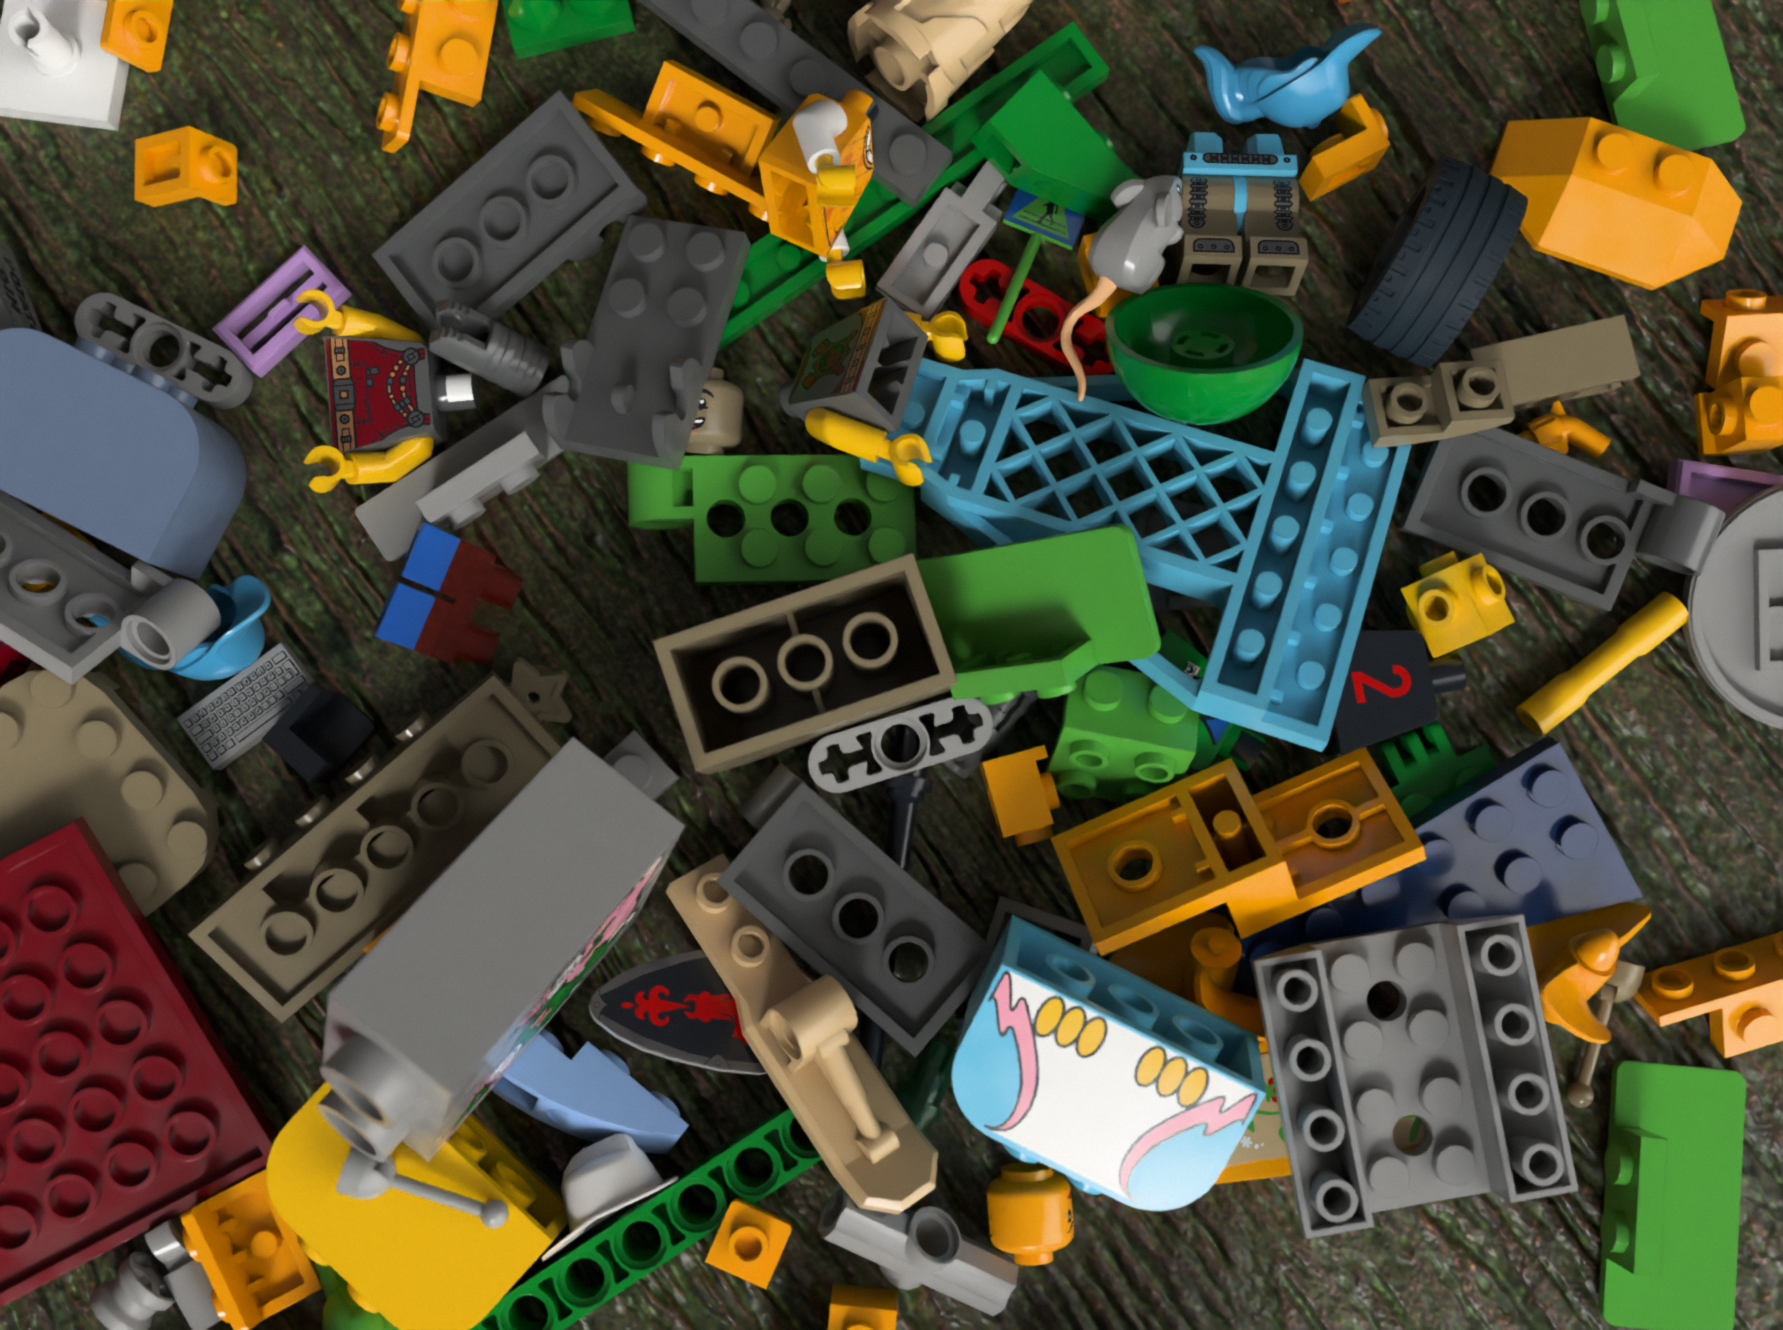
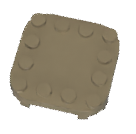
(89, 756)

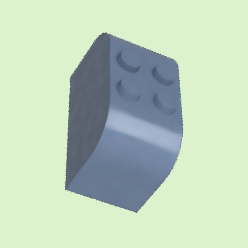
(115, 451)

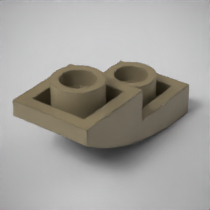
(1437, 406)

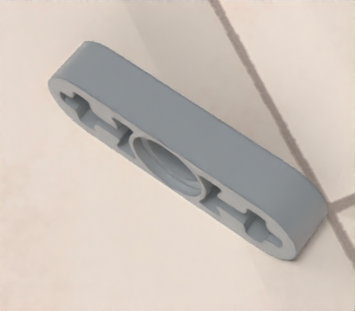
(148, 329)
(858, 772)

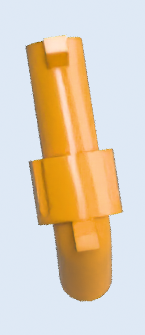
(1558, 429)

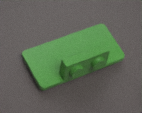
(1664, 70)
(1040, 611)
(1672, 1197)

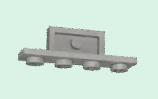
(464, 477)

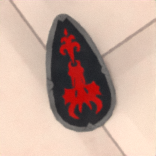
(677, 1013)

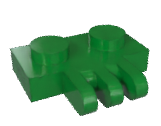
(1432, 772)

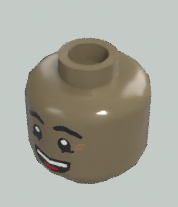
(718, 417)

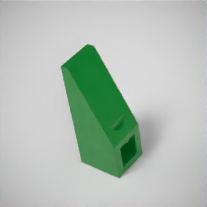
(1052, 150)

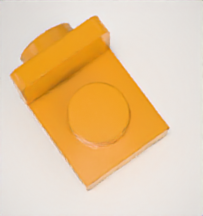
(1347, 154)
(184, 167)
(749, 1242)

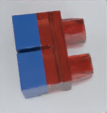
(440, 626)

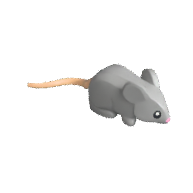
(1128, 249)

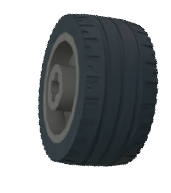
(1437, 262)

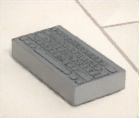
(246, 706)

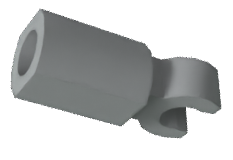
(186, 1276)

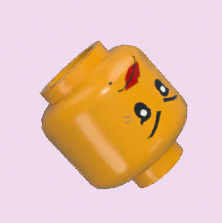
(1030, 1212)

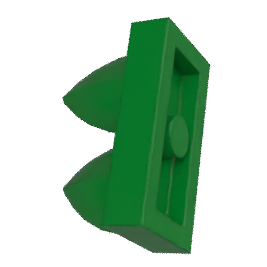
(560, 24)

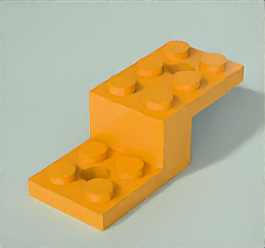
(1235, 849)

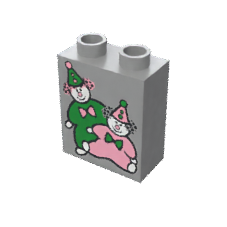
(489, 955)

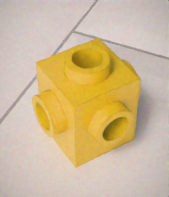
(1456, 602)

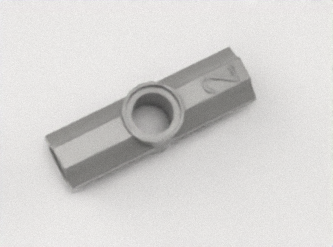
(922, 1250)

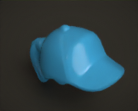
(1288, 89)
(236, 641)

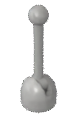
(368, 1179)

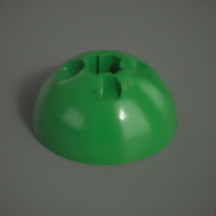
(1202, 349)

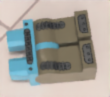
(1240, 214)

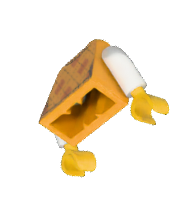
(816, 177)

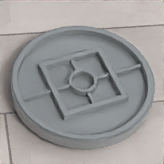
(1738, 609)

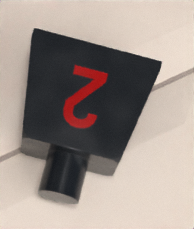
(1391, 688)

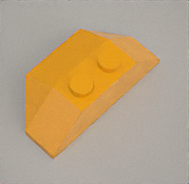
(1617, 199)

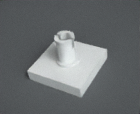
(56, 64)

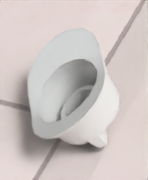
(602, 1182)

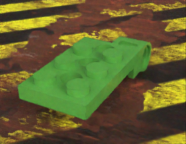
(757, 485)

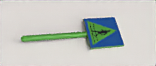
(1042, 221)

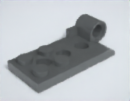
(801, 823)

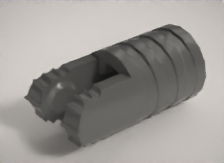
(488, 348)

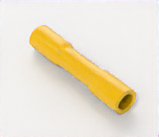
(1633, 639)

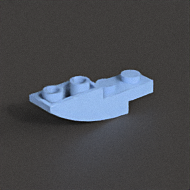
(589, 1095)

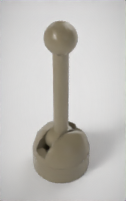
(1616, 989)

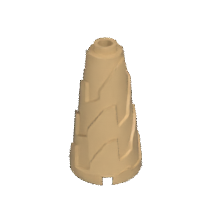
(928, 47)

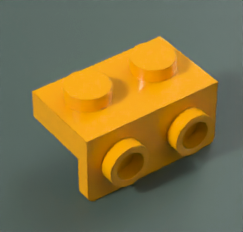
(1744, 336)
(248, 1254)

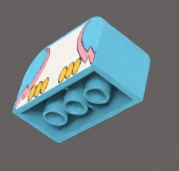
(1103, 1073)

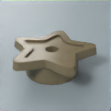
(546, 684)

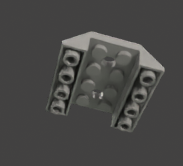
(1456, 1052)

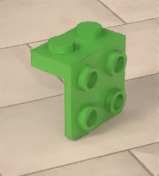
(1121, 737)

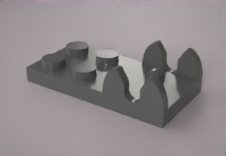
(513, 217)
(649, 343)

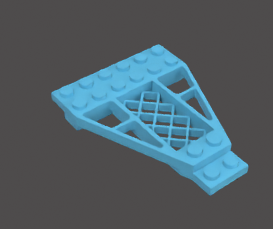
(1299, 572)

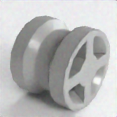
(133, 1295)

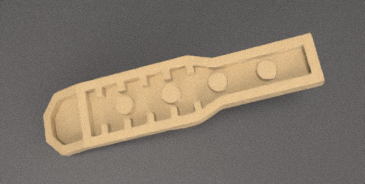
(809, 1049)

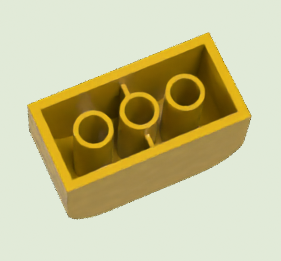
(404, 1252)

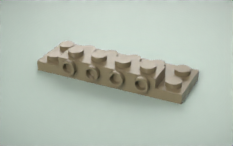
(373, 847)

